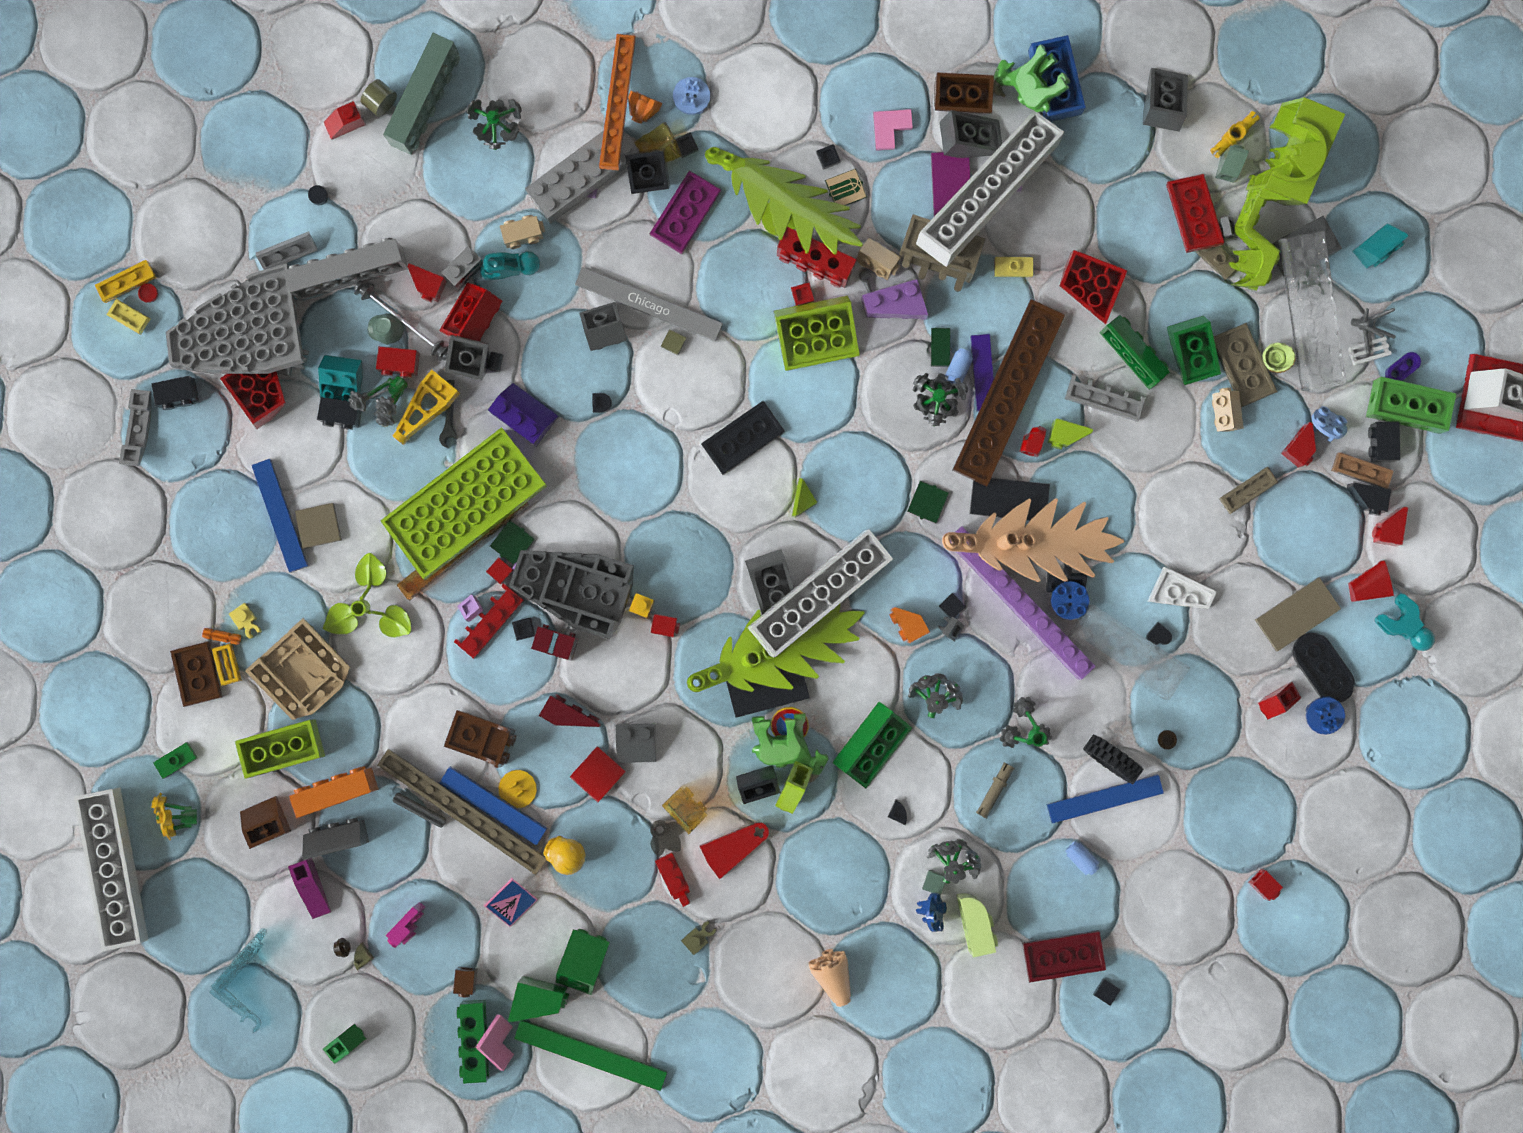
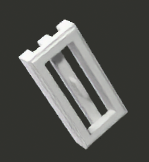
(1384, 346)

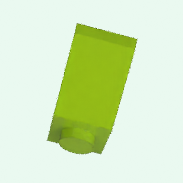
(1066, 433)

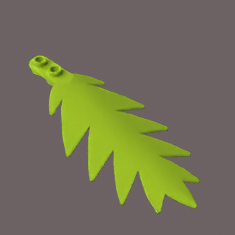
(786, 199)
(753, 663)

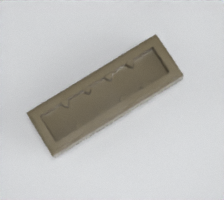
(1218, 260)
(1248, 490)

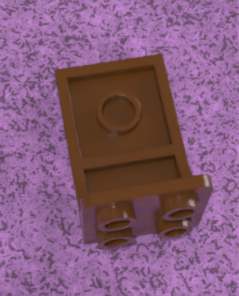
(480, 738)

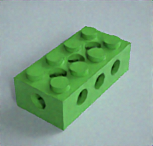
(1419, 396)

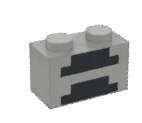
(462, 268)

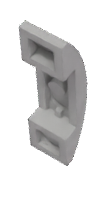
(137, 428)

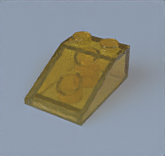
(685, 809)

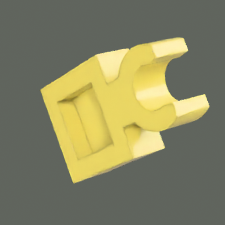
(244, 618)

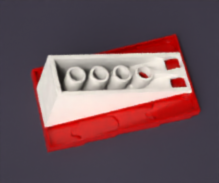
(1492, 398)

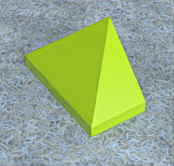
(803, 500)

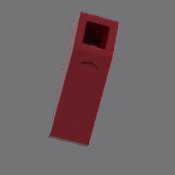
(562, 714)

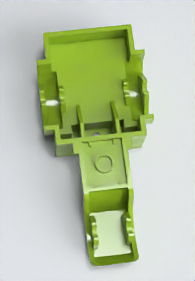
(1287, 182)

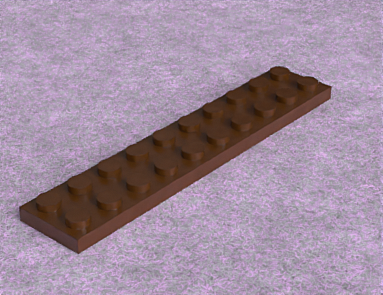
(1008, 392)

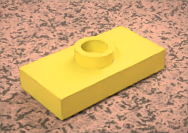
(1013, 267)
(128, 316)

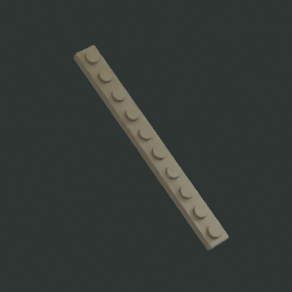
(462, 811)

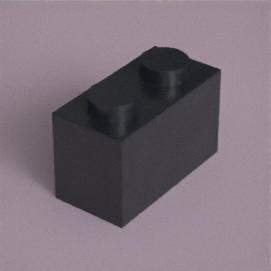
(175, 392)
(339, 413)
(1384, 441)
(758, 784)

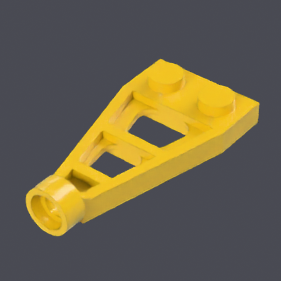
(437, 387)

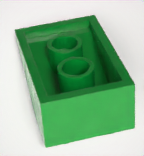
(1194, 349)

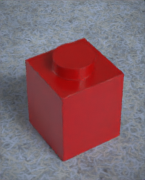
(665, 626)
(1265, 885)

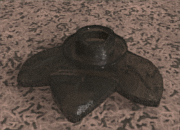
(667, 839)

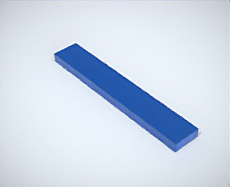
(279, 515)
(1104, 799)
(493, 805)

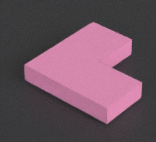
(886, 123)
(492, 1044)

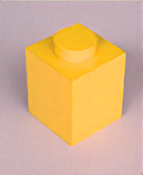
(641, 605)

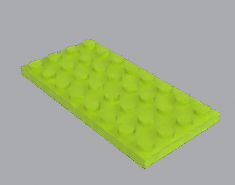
(463, 503)

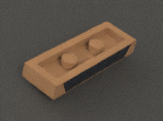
(1362, 470)

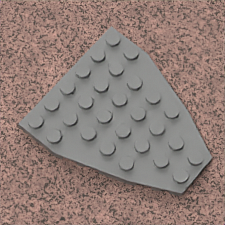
(241, 331)

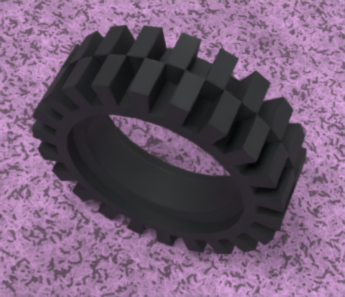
(1113, 759)

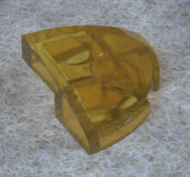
(660, 138)

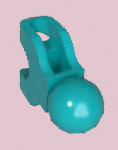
(509, 265)
(1408, 625)

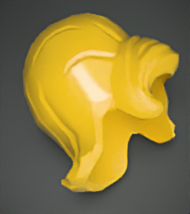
(565, 855)

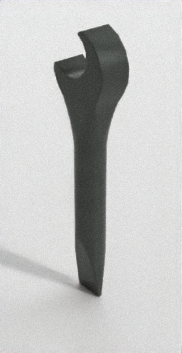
(448, 430)

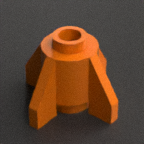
(642, 107)

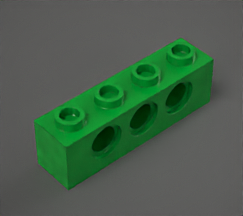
(476, 1010)

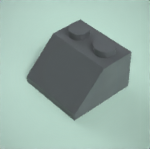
(603, 326)
(467, 357)
(636, 743)

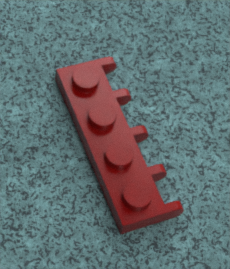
(491, 622)

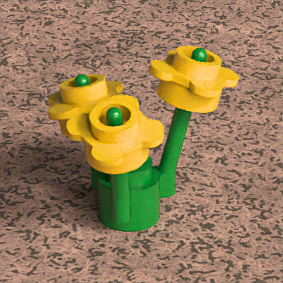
(165, 817)

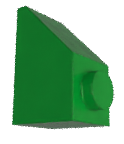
(344, 1043)

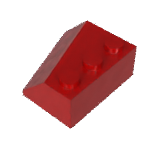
(1092, 283)
(257, 395)

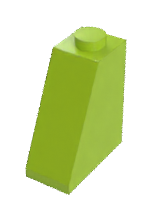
(794, 787)

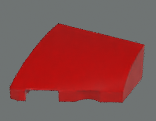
(1372, 584)

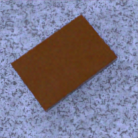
(196, 674)

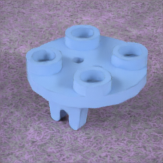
(689, 104)
(1329, 423)

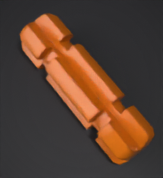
(221, 636)

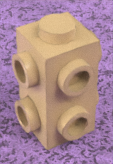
(523, 231)
(878, 259)
(1227, 410)

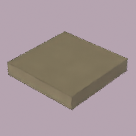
(318, 525)

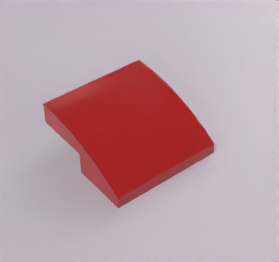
(597, 774)

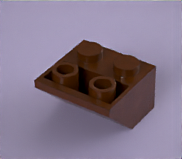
(263, 822)

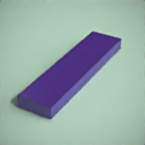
(981, 366)

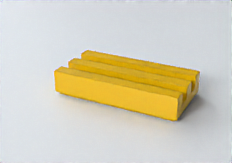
(228, 669)

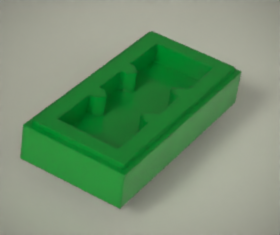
(175, 760)

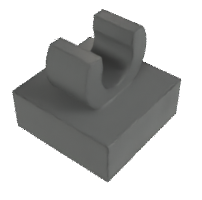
(1227, 227)
(952, 629)

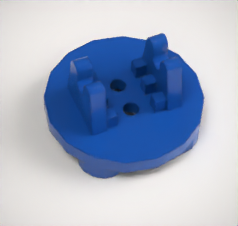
(1079, 600)
(1321, 707)
(934, 911)

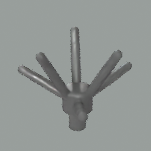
(1366, 324)

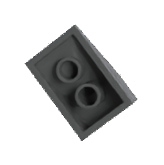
(1166, 100)
(969, 135)
(769, 578)

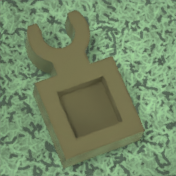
(696, 940)

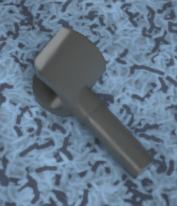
(864, 276)

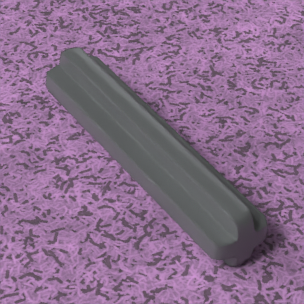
(419, 810)

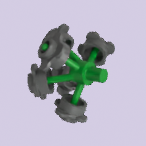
(938, 387)

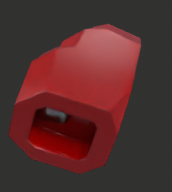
(1033, 441)

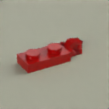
(674, 878)

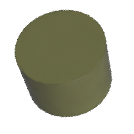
(378, 97)

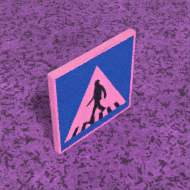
(510, 902)

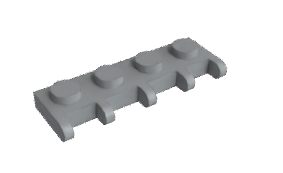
(1104, 399)

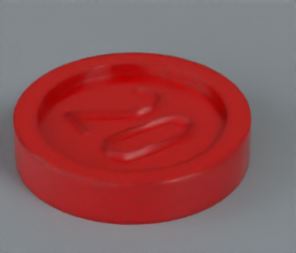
(148, 293)

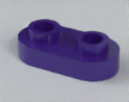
(1401, 367)

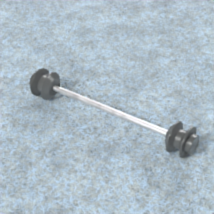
(367, 291)

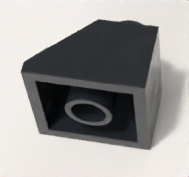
(648, 171)

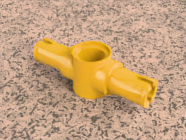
(1241, 128)

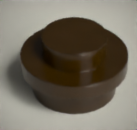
(1167, 739)
(341, 947)

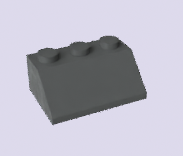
(334, 838)

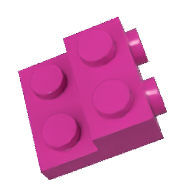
(404, 929)

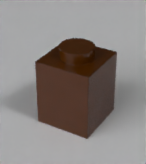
(465, 981)

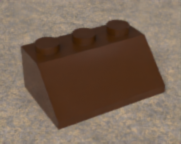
(963, 92)

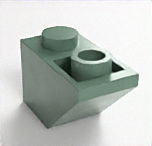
(1231, 163)

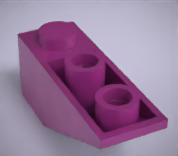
(310, 887)

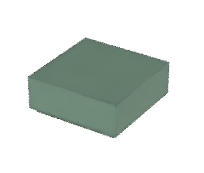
(933, 883)

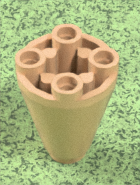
(833, 975)

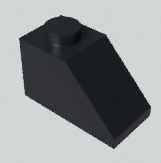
(1370, 498)

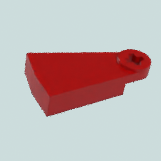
(730, 849)

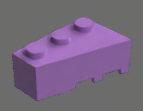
(896, 301)

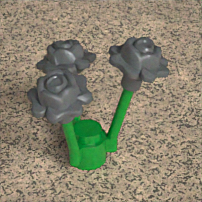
(384, 406)
(1037, 736)

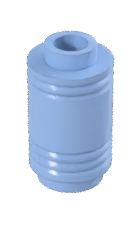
(959, 365)
(1082, 858)

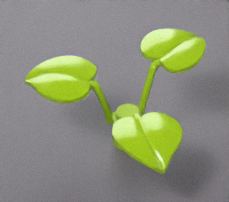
(341, 616)

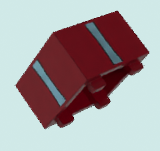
(555, 643)

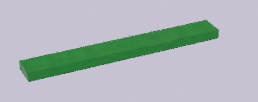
(590, 1055)

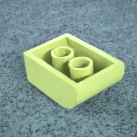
(976, 925)

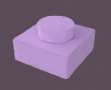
(470, 608)

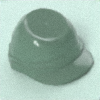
(385, 328)

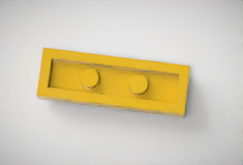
(125, 281)

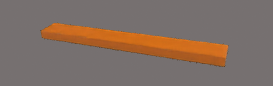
(617, 102)

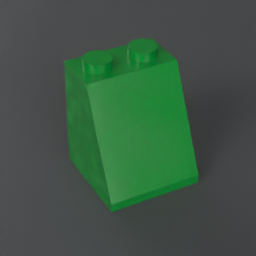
(582, 961)
(537, 999)

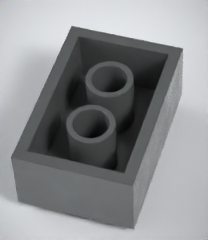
(1319, 224)

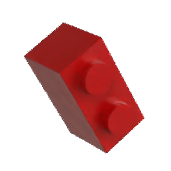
(397, 361)

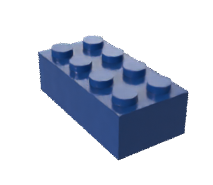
(1071, 101)

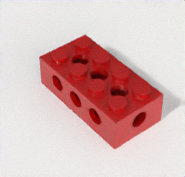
(821, 268)

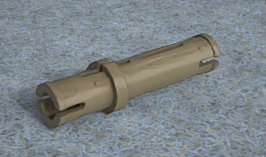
(993, 793)

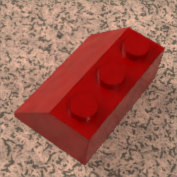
(471, 313)

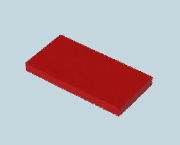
(1195, 213)

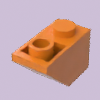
(911, 624)

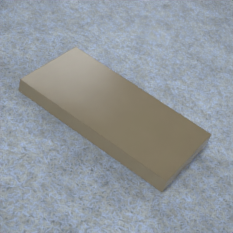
(1244, 364)
(1297, 614)

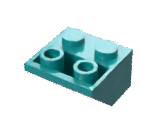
(1380, 245)
(339, 377)

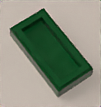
(940, 347)

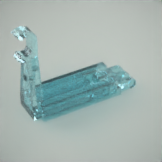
(219, 986)

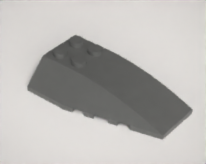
(576, 587)

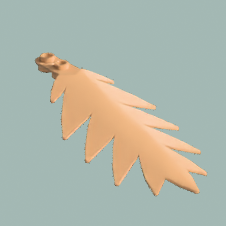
(1037, 541)

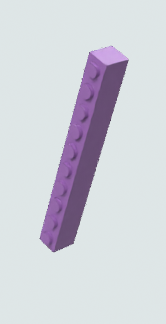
(1030, 614)

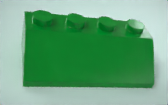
(1134, 351)
(872, 745)

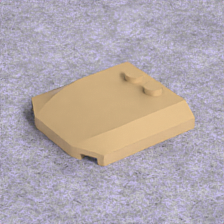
(300, 671)

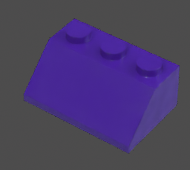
(523, 414)

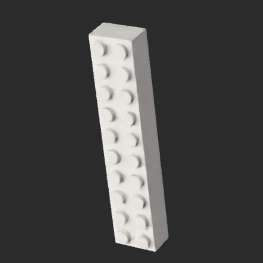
(989, 188)

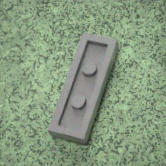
(286, 251)

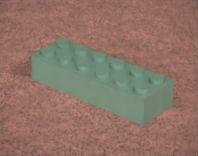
(422, 94)

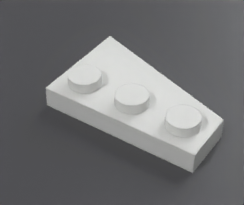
(1181, 591)

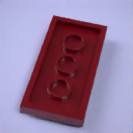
(1064, 956)

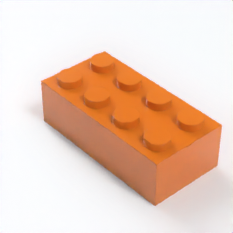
(327, 794)

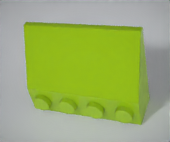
(816, 333)

